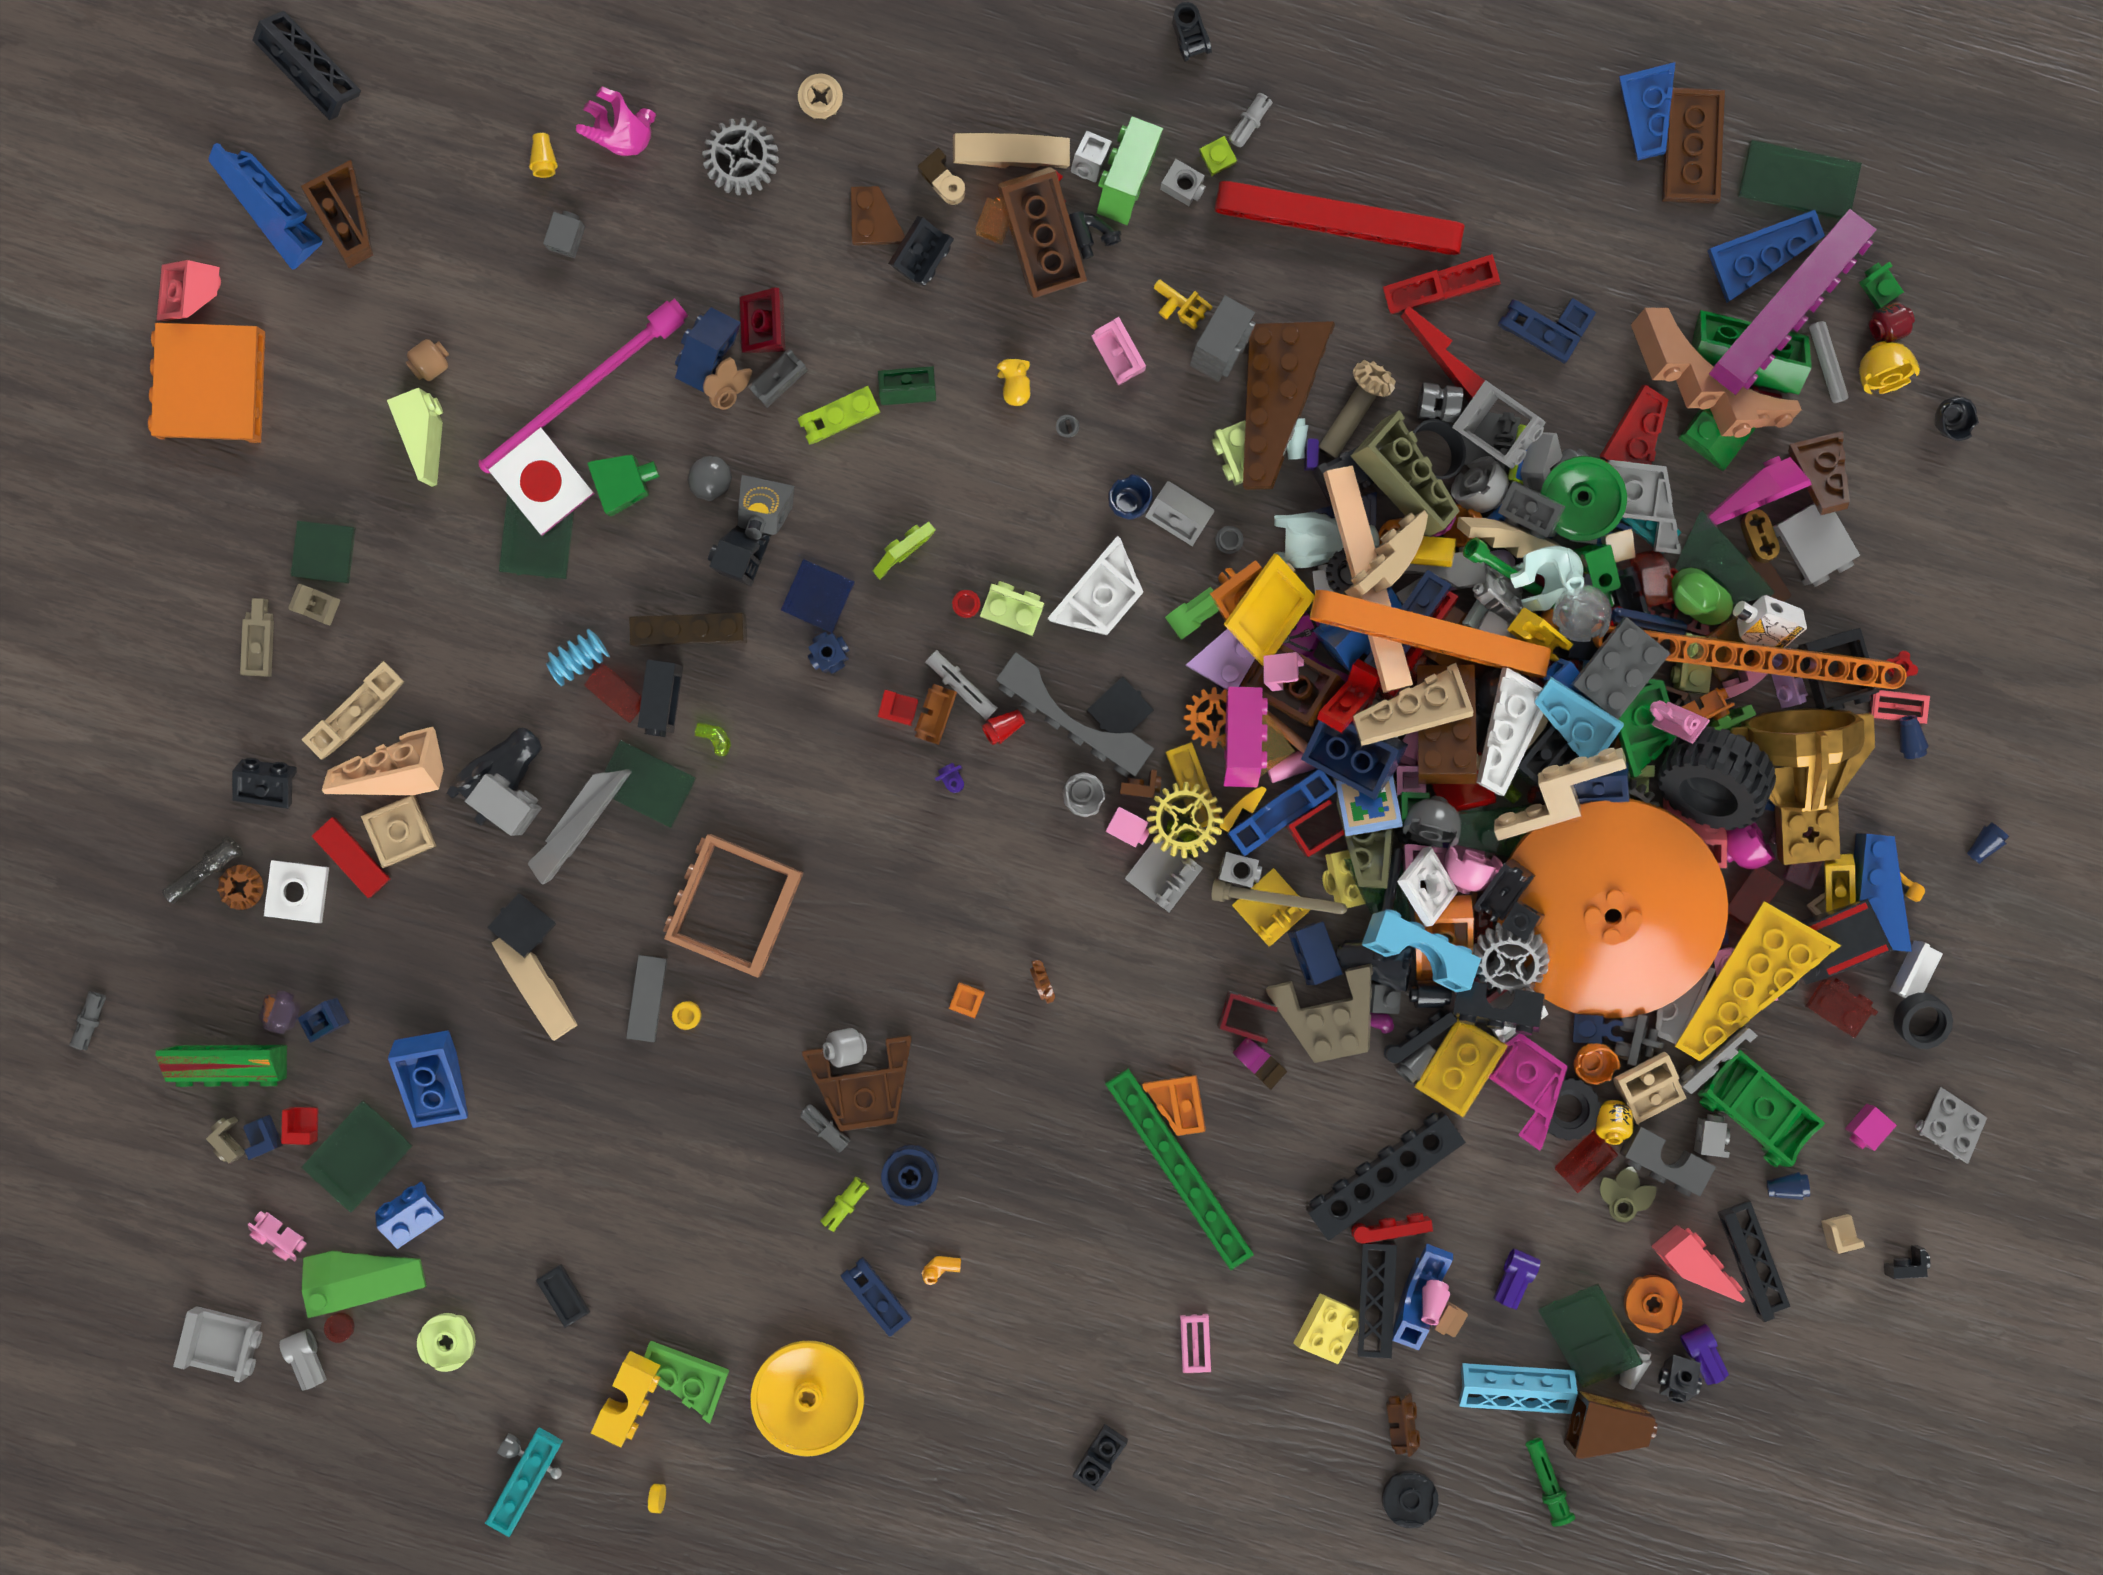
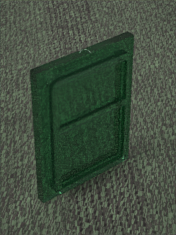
(529, 552)
(357, 1156)
(1590, 1335)

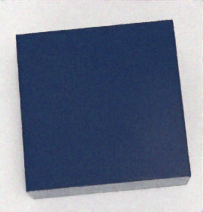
(1576, 317)

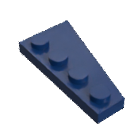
(1758, 254)

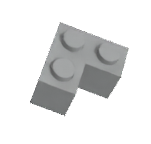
(501, 805)

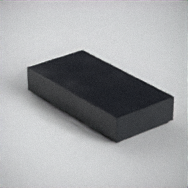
(563, 1295)

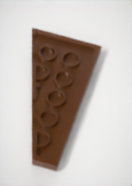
(1278, 384)

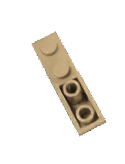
(1393, 556)

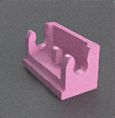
(1118, 351)

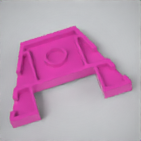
(1533, 1079)

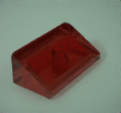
(1586, 1161)

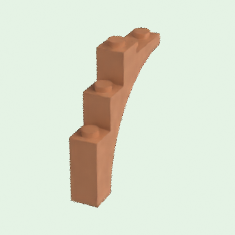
(1674, 358)

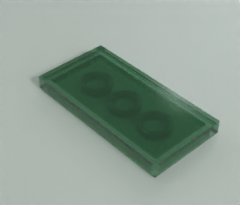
(1799, 179)

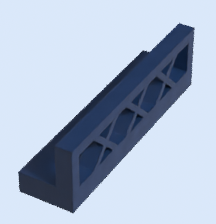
(1423, 600)

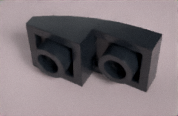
(1100, 1457)

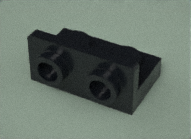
(263, 783)

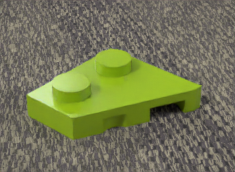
(898, 551)

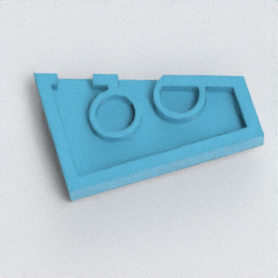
(1577, 719)

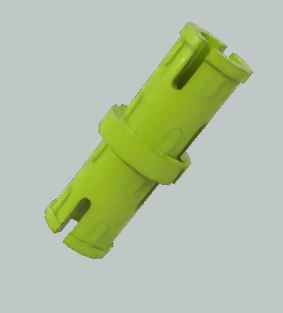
(844, 1204)

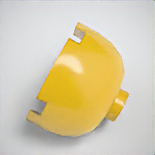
(1887, 367)

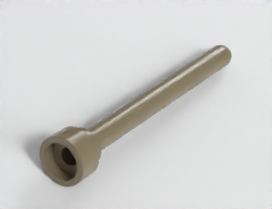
(1225, 891)

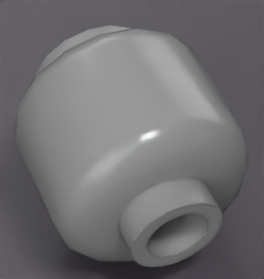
(844, 1047)

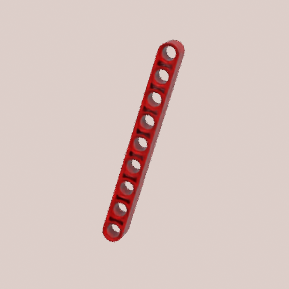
(1339, 218)

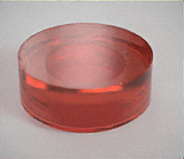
(339, 1327)

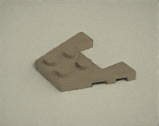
(1333, 1027)

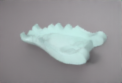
(1311, 538)

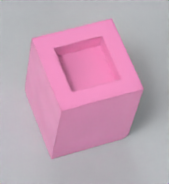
(1281, 669)

